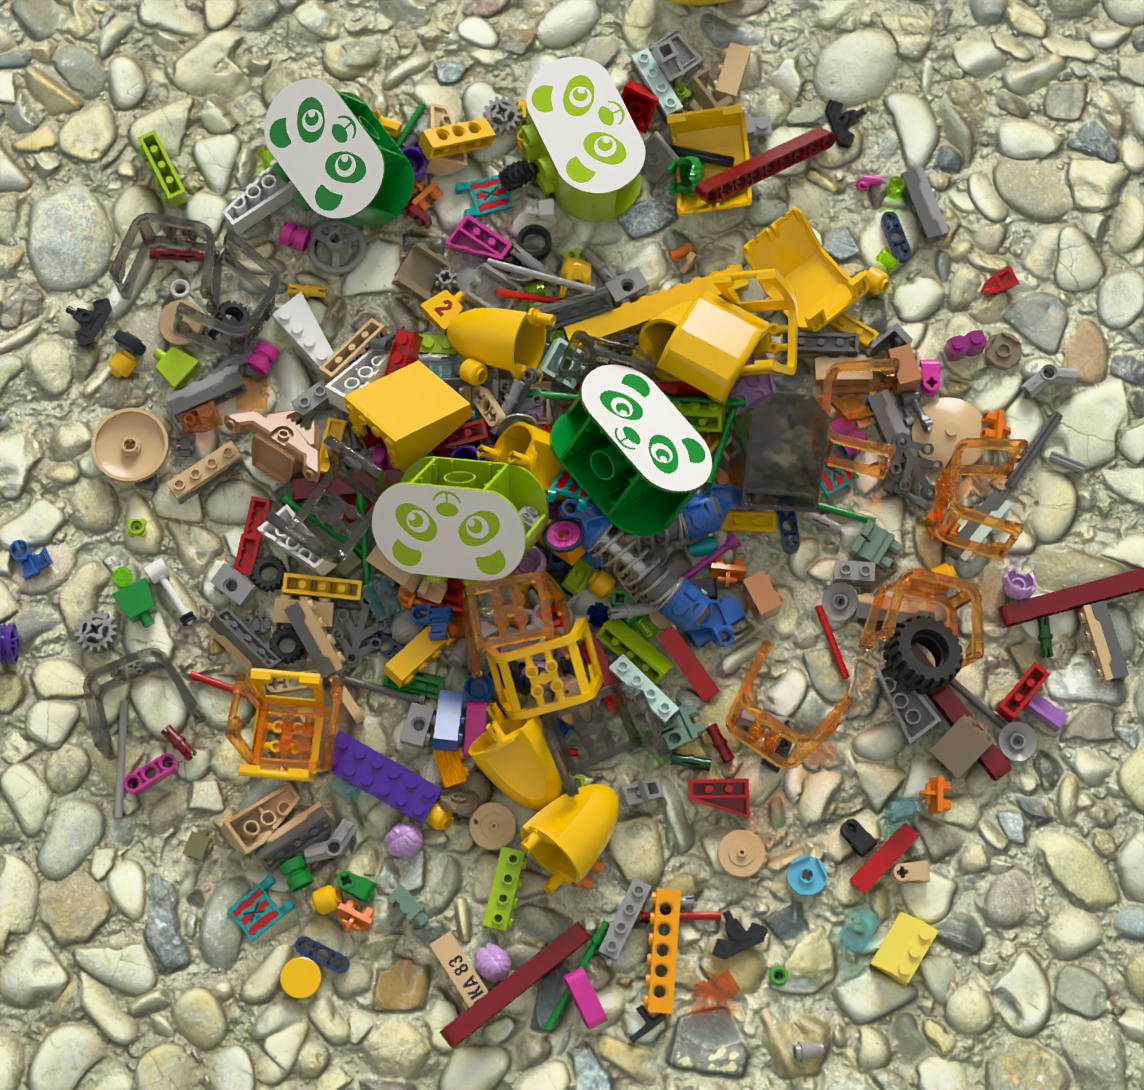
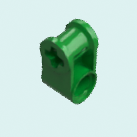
(626, 599)
(359, 888)

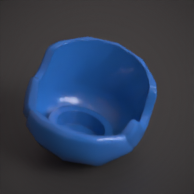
(479, 688)

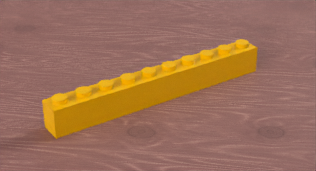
(635, 315)

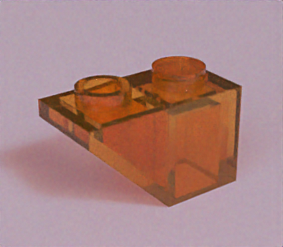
(200, 419)
(719, 988)

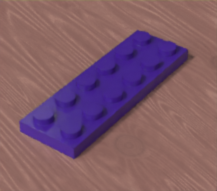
(383, 778)

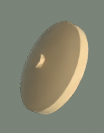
(952, 422)
(130, 445)

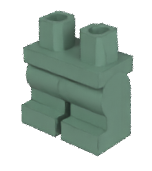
(873, 545)
(682, 729)
(409, 907)

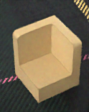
(432, 591)

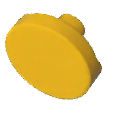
(300, 978)

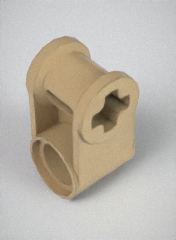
(914, 872)

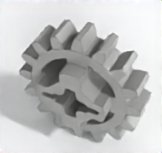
(510, 110)
(89, 635)

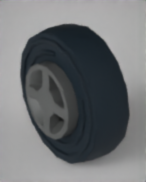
(130, 342)

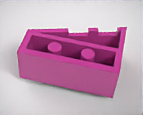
(478, 241)

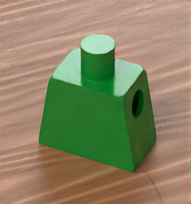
(137, 602)

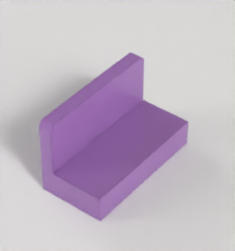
(1046, 712)

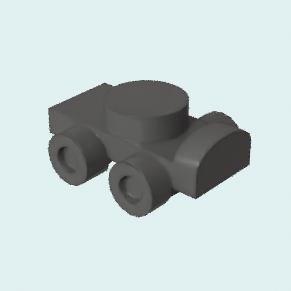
(185, 446)
(259, 625)

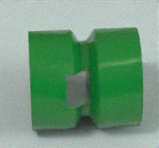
(297, 875)

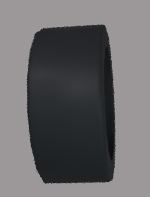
(540, 230)

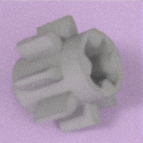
(446, 274)

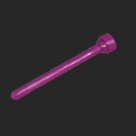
(731, 543)

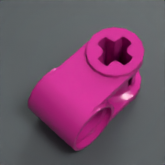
(931, 376)

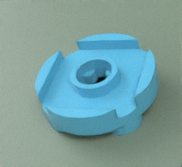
(802, 886)

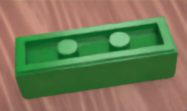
(422, 683)

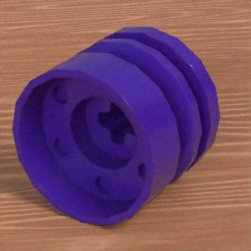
(9, 643)

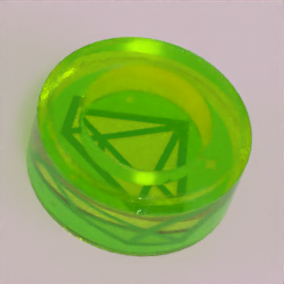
(122, 577)

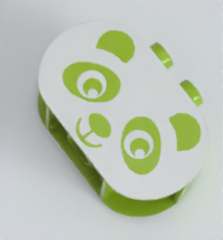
(582, 140)
(459, 519)

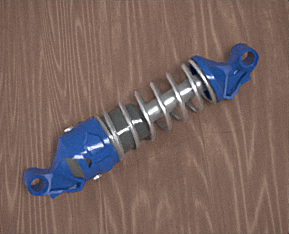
(699, 518)
(674, 596)

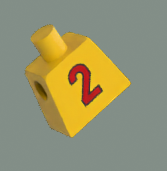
(443, 309)

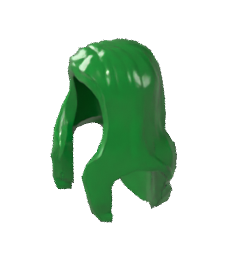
(691, 174)

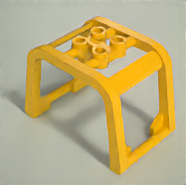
(724, 283)
(311, 680)
(508, 696)

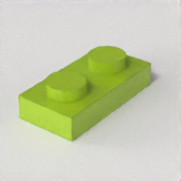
(436, 344)
(577, 577)

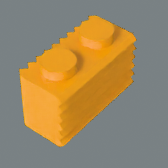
(451, 768)

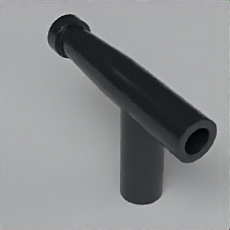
(650, 1023)

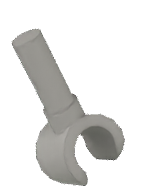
(909, 419)

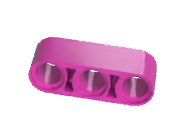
(475, 723)
(141, 774)
(585, 998)

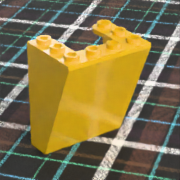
(408, 411)

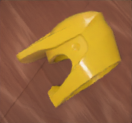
(575, 269)

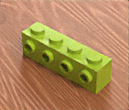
(161, 165)
(704, 417)
(626, 641)
(504, 889)

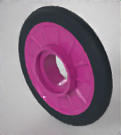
(562, 545)

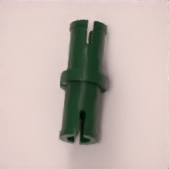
(1045, 637)
(690, 761)

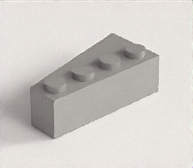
(910, 709)

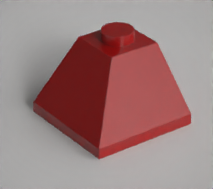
(640, 104)

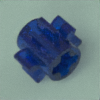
(598, 614)

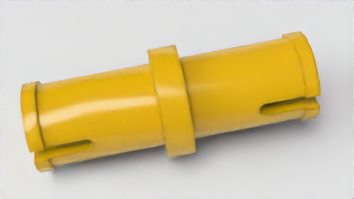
(307, 290)

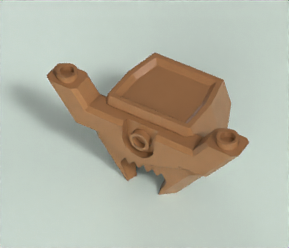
(280, 445)

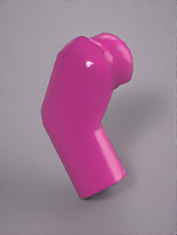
(868, 180)

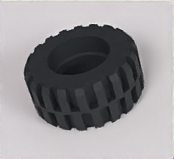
(937, 640)

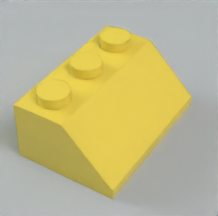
(904, 947)

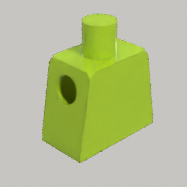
(176, 367)

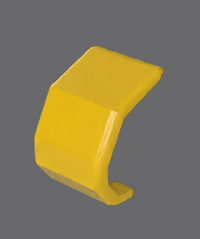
(715, 131)
(807, 268)
(712, 345)

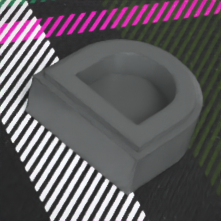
(149, 484)

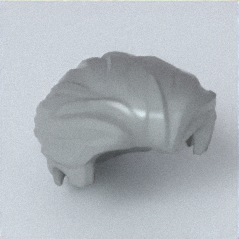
(404, 628)

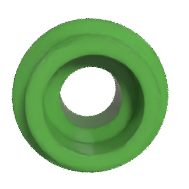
(778, 969)

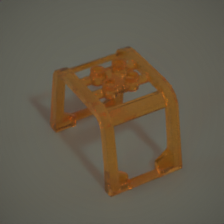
(889, 368)
(948, 492)
(928, 587)
(472, 623)
(244, 686)
(804, 744)

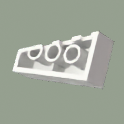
(259, 200)
(303, 330)
(362, 372)
(293, 548)

